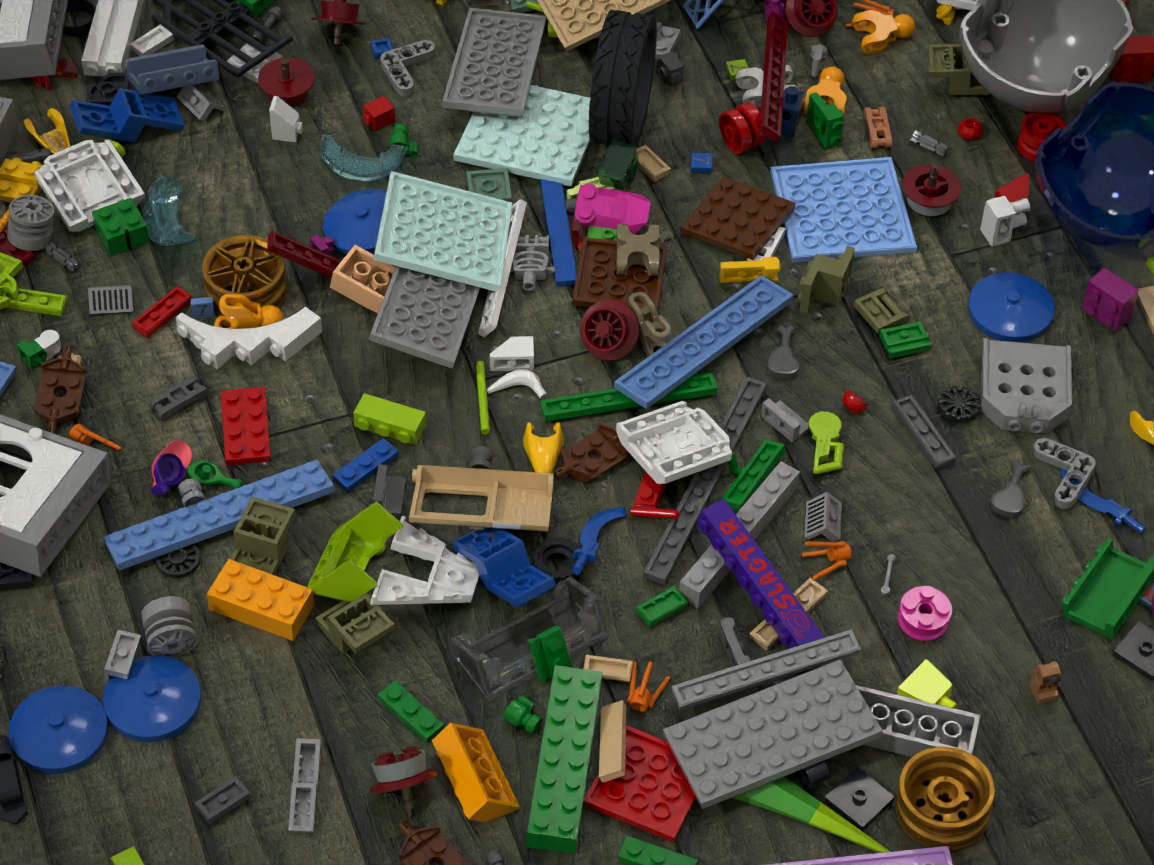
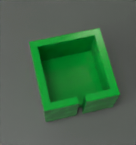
(115, 220)

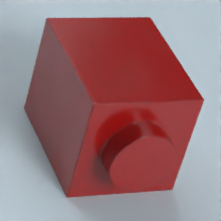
(378, 113)

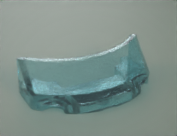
(360, 167)
(162, 213)

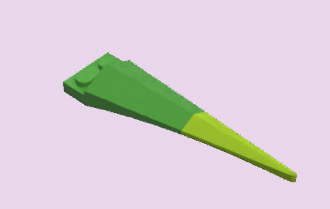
(792, 801)

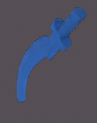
(1109, 506)
(589, 537)

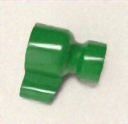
(400, 137)
(519, 714)

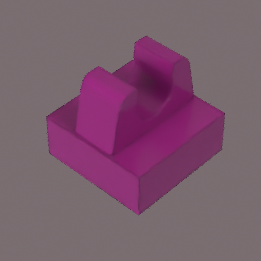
(322, 244)

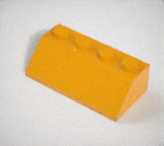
(474, 773)

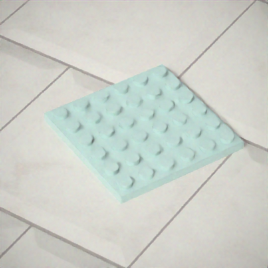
(540, 145)
(443, 231)

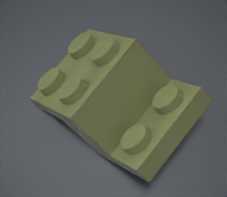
(950, 63)
(826, 279)
(262, 535)
(355, 624)

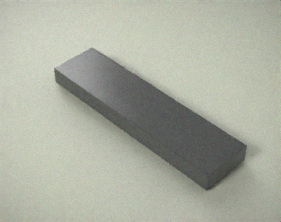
(924, 432)

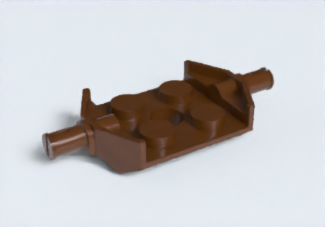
(57, 375)
(602, 443)
(427, 846)

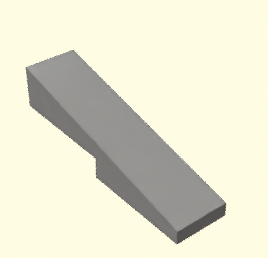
(305, 785)

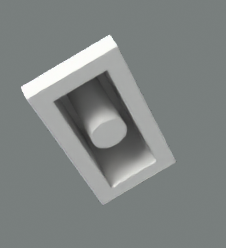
(284, 121)
(513, 355)

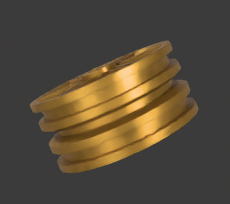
(246, 269)
(942, 810)

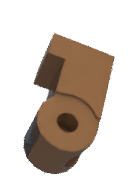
(1045, 682)

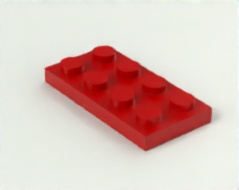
(245, 426)

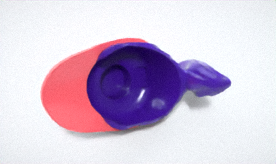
(170, 466)

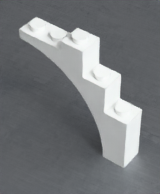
(251, 344)

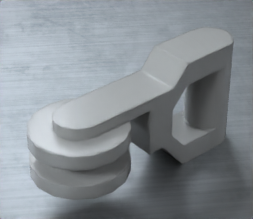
(817, 53)

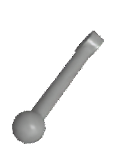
(885, 590)

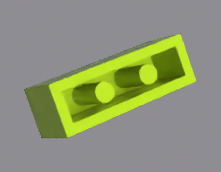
(389, 419)

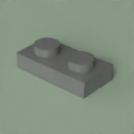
(222, 800)

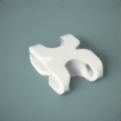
(755, 83)

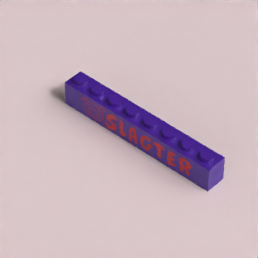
(757, 575)

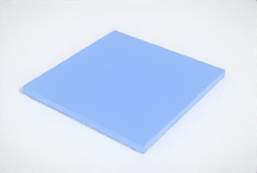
(843, 207)

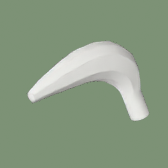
(519, 377)

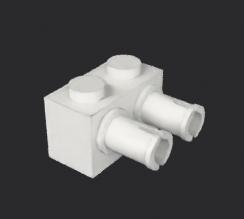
(1001, 218)

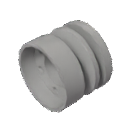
(30, 222)
(169, 626)

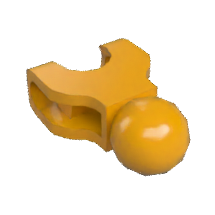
(882, 29)
(829, 88)
(245, 313)

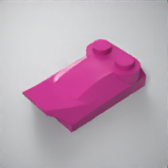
(611, 207)

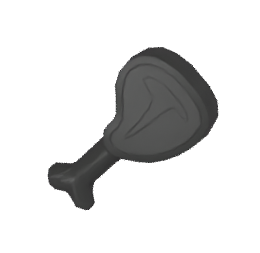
(781, 362)
(1010, 500)

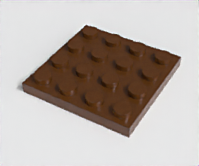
(738, 218)
(599, 279)

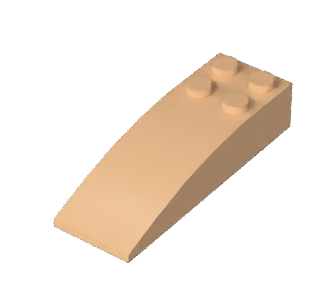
(362, 278)

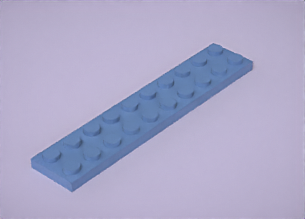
(703, 342)
(214, 515)

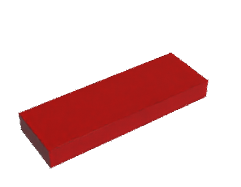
(162, 312)

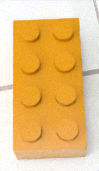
(260, 599)

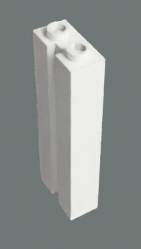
(111, 36)

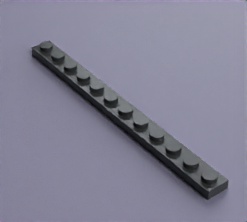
(702, 486)

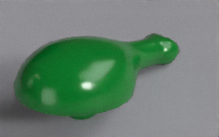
(209, 474)

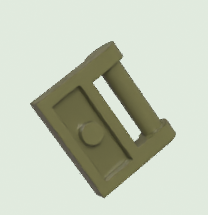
(875, 312)

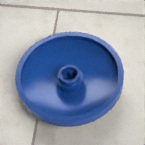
(355, 220)
(1011, 307)
(154, 701)
(58, 729)

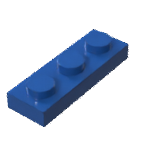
(365, 465)

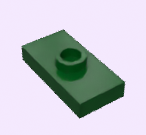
(661, 606)

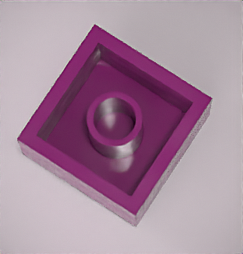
(1109, 299)

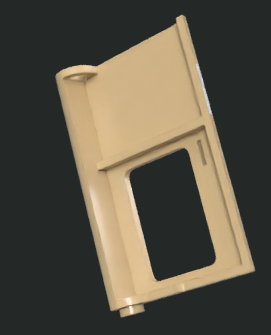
(514, 497)

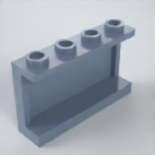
(171, 69)

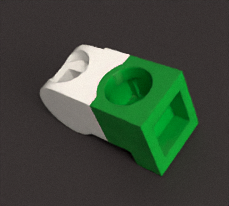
(40, 349)

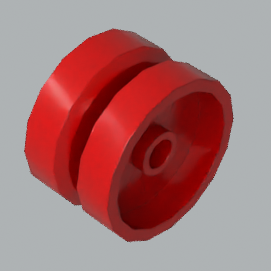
(741, 128)
(1035, 130)

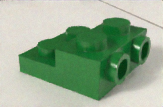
(825, 121)

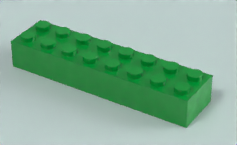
(564, 760)

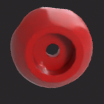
(970, 129)
(853, 402)

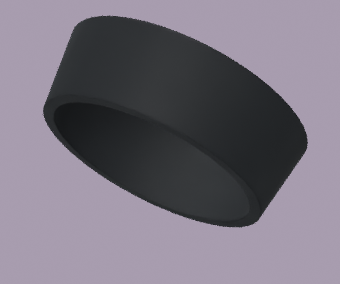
(79, 5)

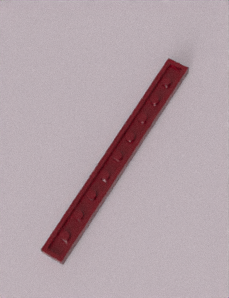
(773, 77)

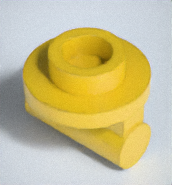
(946, 13)

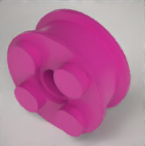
(935, 616)

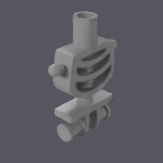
(531, 261)

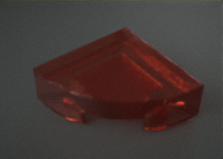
(67, 69)
(577, 235)

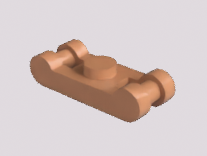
(878, 125)

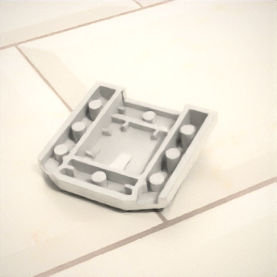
(86, 180)
(674, 442)

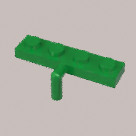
(753, 473)

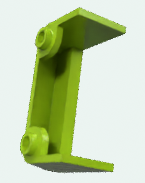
(348, 551)

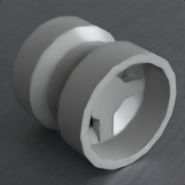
(191, 492)

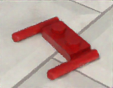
(648, 500)

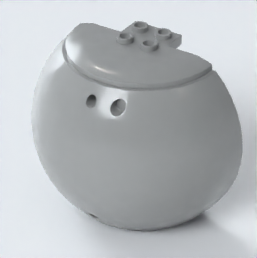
(1044, 51)

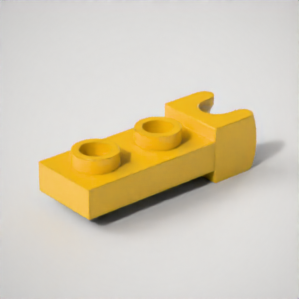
(749, 270)

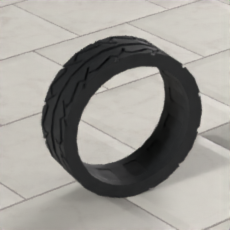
(622, 77)

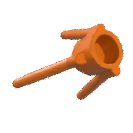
(885, 10)
(85, 436)
(838, 552)
(640, 699)

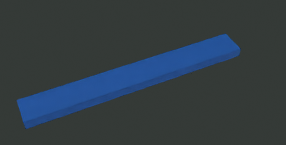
(558, 233)

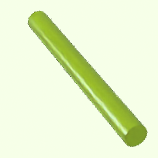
(482, 396)

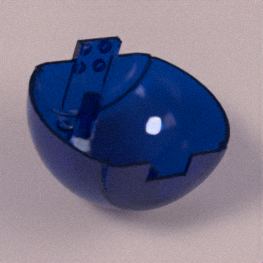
(1102, 169)

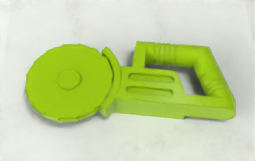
(825, 431)

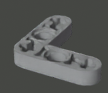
(420, 50)
(1072, 465)

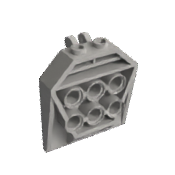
(1025, 385)

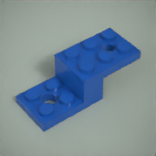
(126, 115)
(504, 565)

